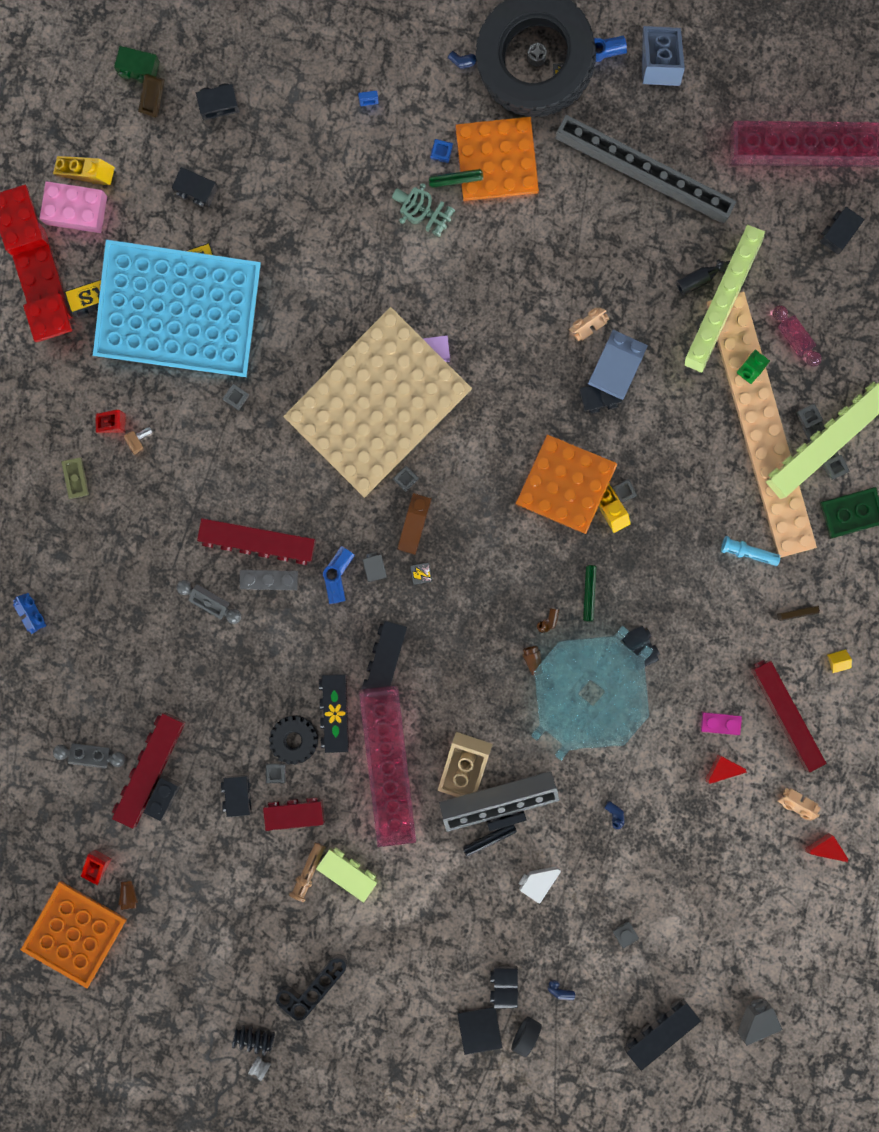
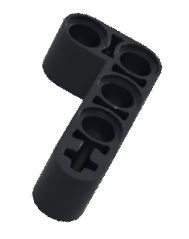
(316, 985)

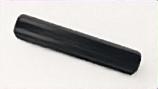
(489, 840)

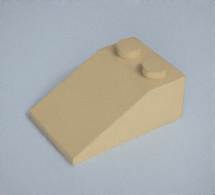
(464, 765)

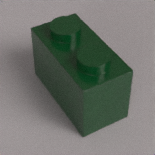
(135, 63)

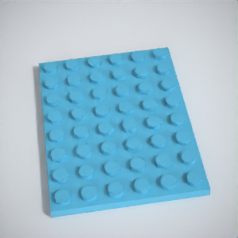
(176, 308)

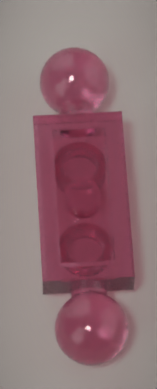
(797, 336)

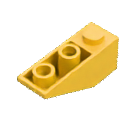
(84, 169)
(613, 510)

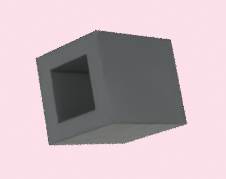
(374, 567)

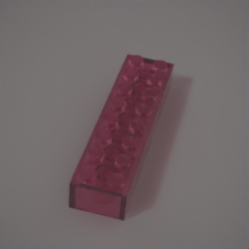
(804, 143)
(387, 766)

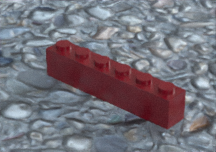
(256, 540)
(148, 771)

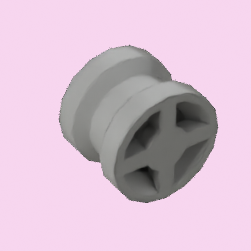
(537, 50)
(259, 1068)

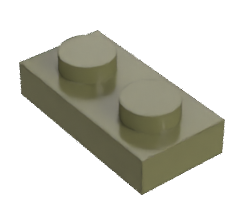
(75, 478)

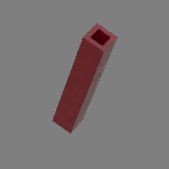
(788, 715)

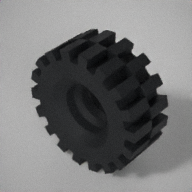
(308, 736)

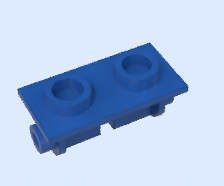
(25, 605)

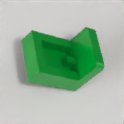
(753, 366)

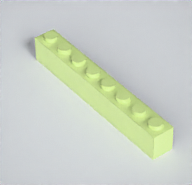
(724, 298)
(825, 443)

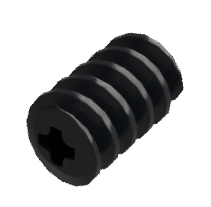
(253, 1040)

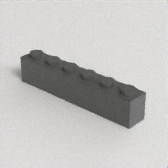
(499, 801)

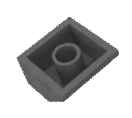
(758, 1022)

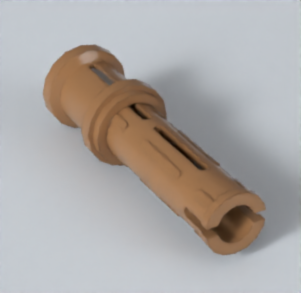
(306, 882)

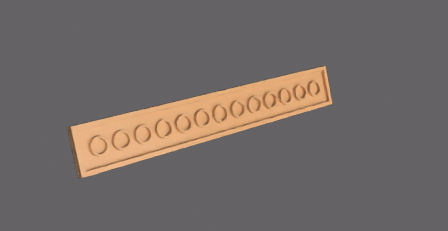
(763, 432)

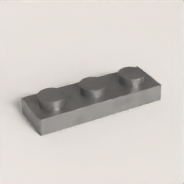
(268, 580)

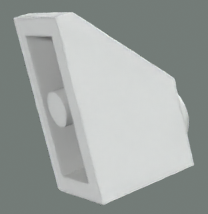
(538, 882)

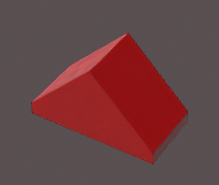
(111, 422)
(723, 769)
(828, 848)
(95, 866)

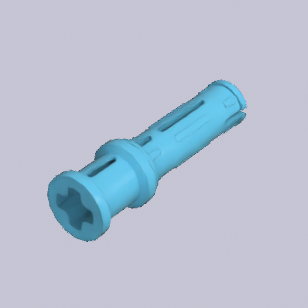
(742, 549)

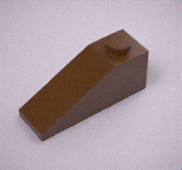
(414, 523)

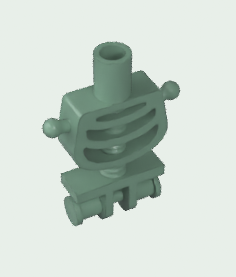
(406, 199)

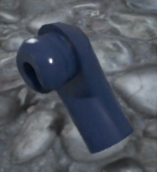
(463, 61)
(617, 815)
(560, 994)

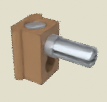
(133, 440)

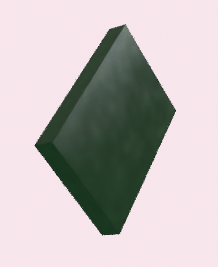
(851, 512)

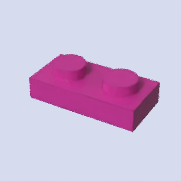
(721, 723)

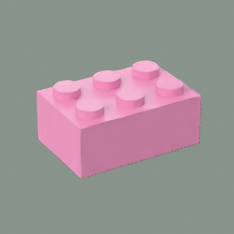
(73, 207)

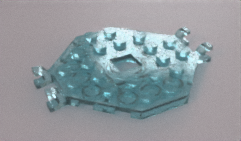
(616, 712)

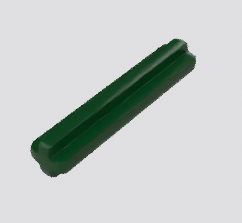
(456, 178)
(589, 594)

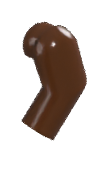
(549, 623)

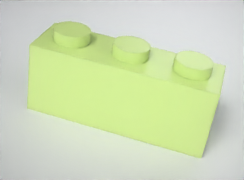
(347, 874)

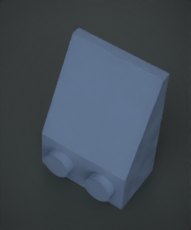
(662, 56)
(617, 364)

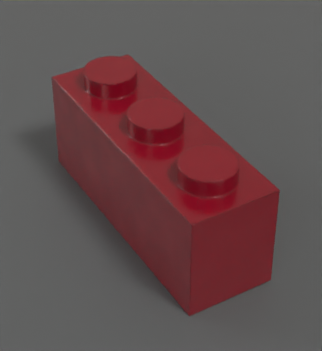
(293, 814)

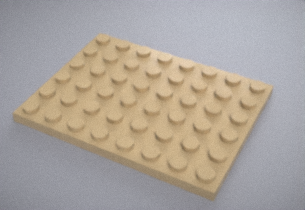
(377, 402)

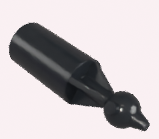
(700, 277)

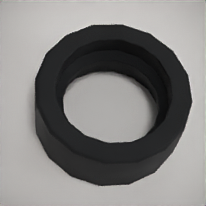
(526, 1037)

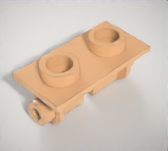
(582, 326)
(807, 809)

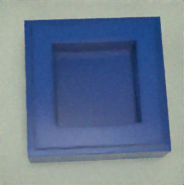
(368, 98)
(441, 151)

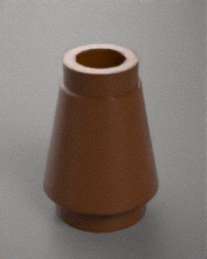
(532, 657)
(127, 896)

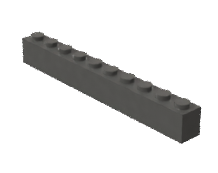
(645, 169)

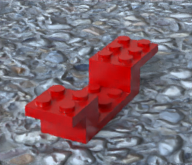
(34, 261)

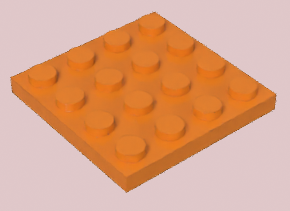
(504, 155)
(566, 484)
(73, 934)

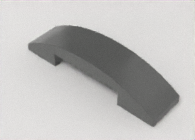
(811, 423)

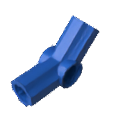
(610, 47)
(335, 587)

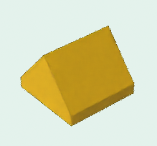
(840, 661)

